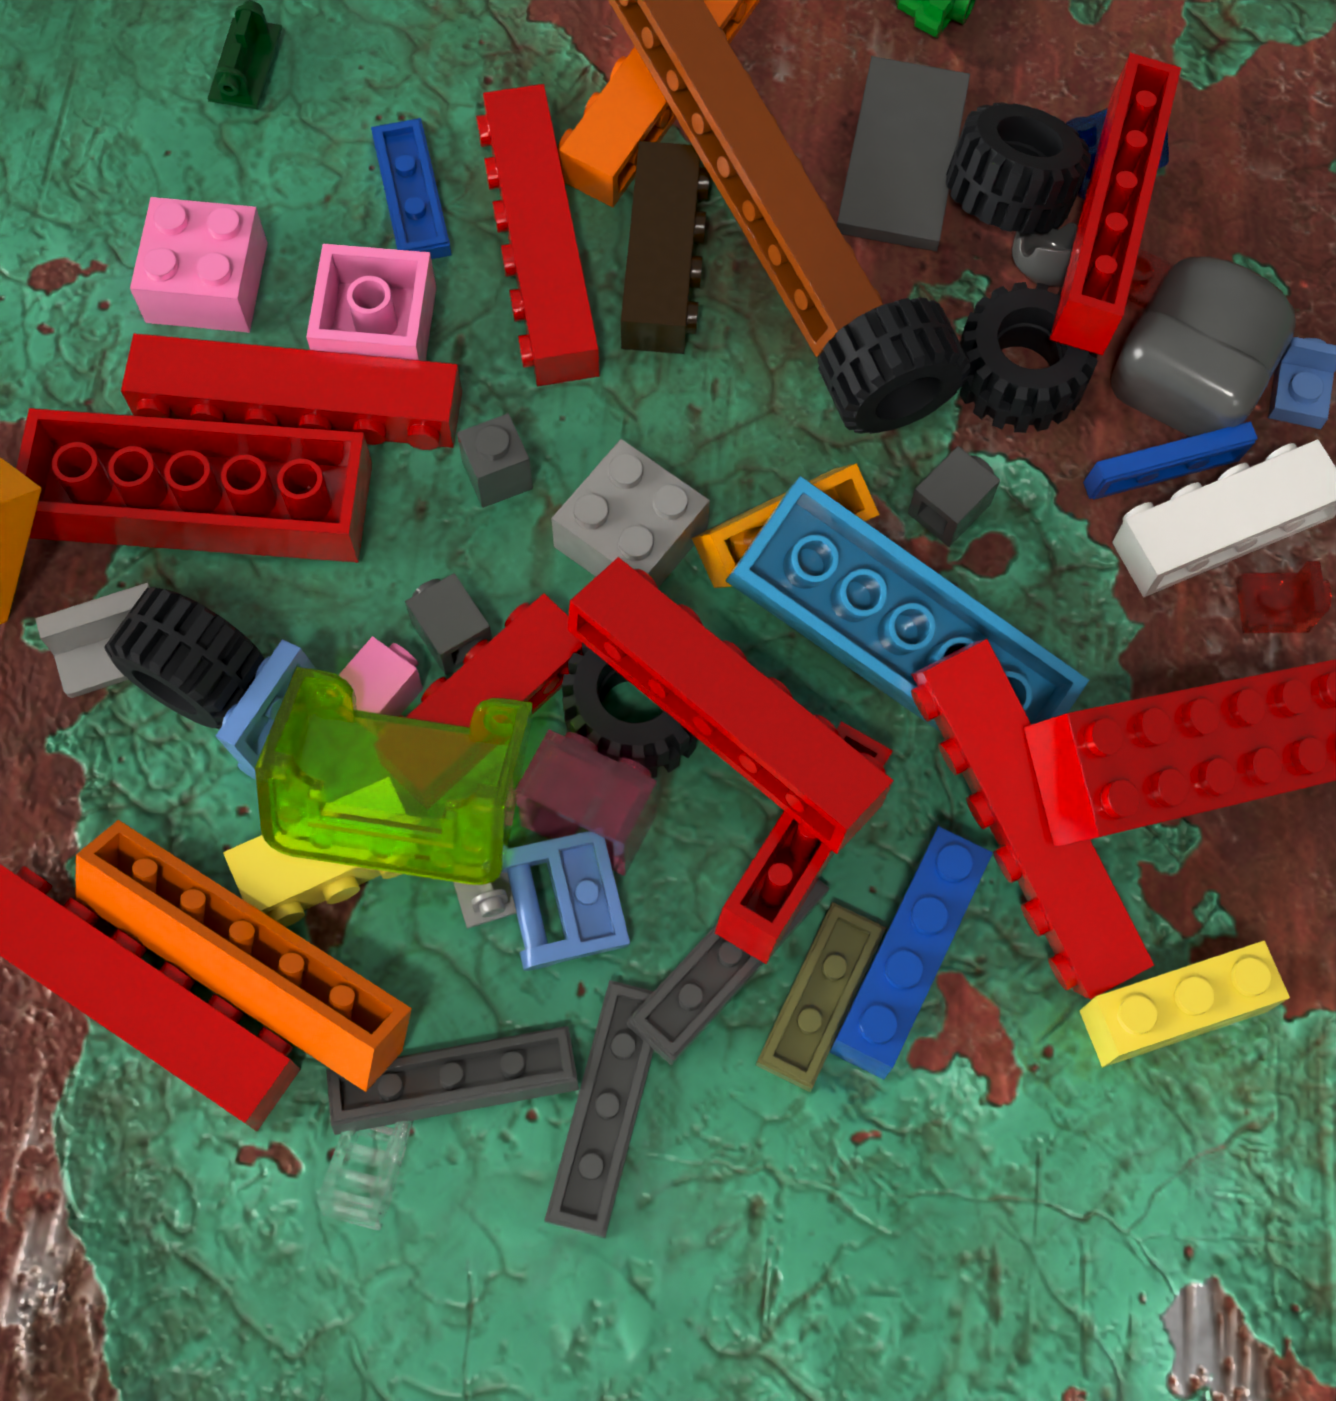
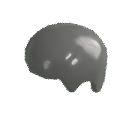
(1045, 255)

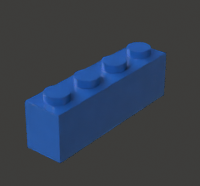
(911, 953)

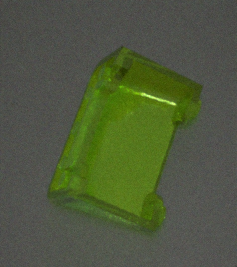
(390, 786)

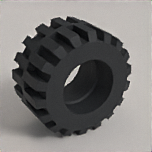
(1017, 168)
(893, 365)
(1011, 391)
(184, 656)
(648, 743)

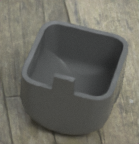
(1204, 346)

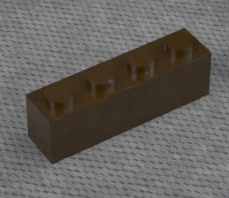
(661, 248)

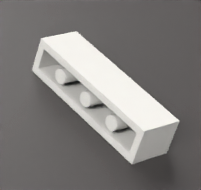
(1228, 517)

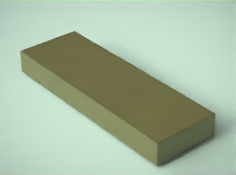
(820, 997)

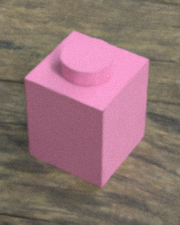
(383, 678)

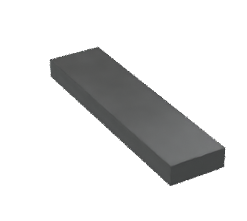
(702, 989)
(457, 1080)
(602, 1118)

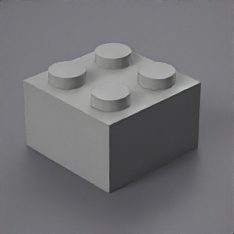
(631, 513)

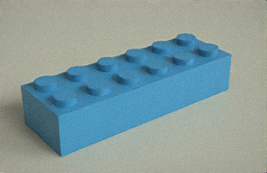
(884, 606)

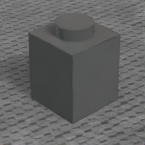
(495, 460)
(954, 495)
(447, 621)

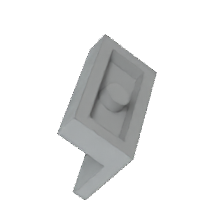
(79, 637)

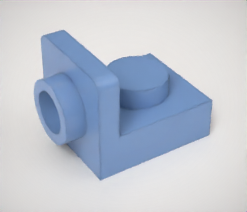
(1304, 383)

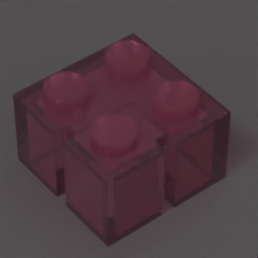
(578, 787)

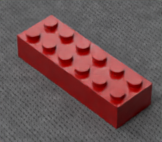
(197, 484)
(1185, 751)

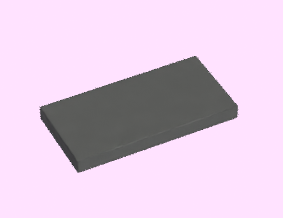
(903, 153)

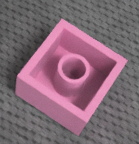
(199, 264)
(372, 302)

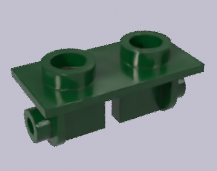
(245, 58)

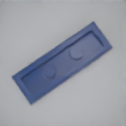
(411, 188)
(1169, 461)

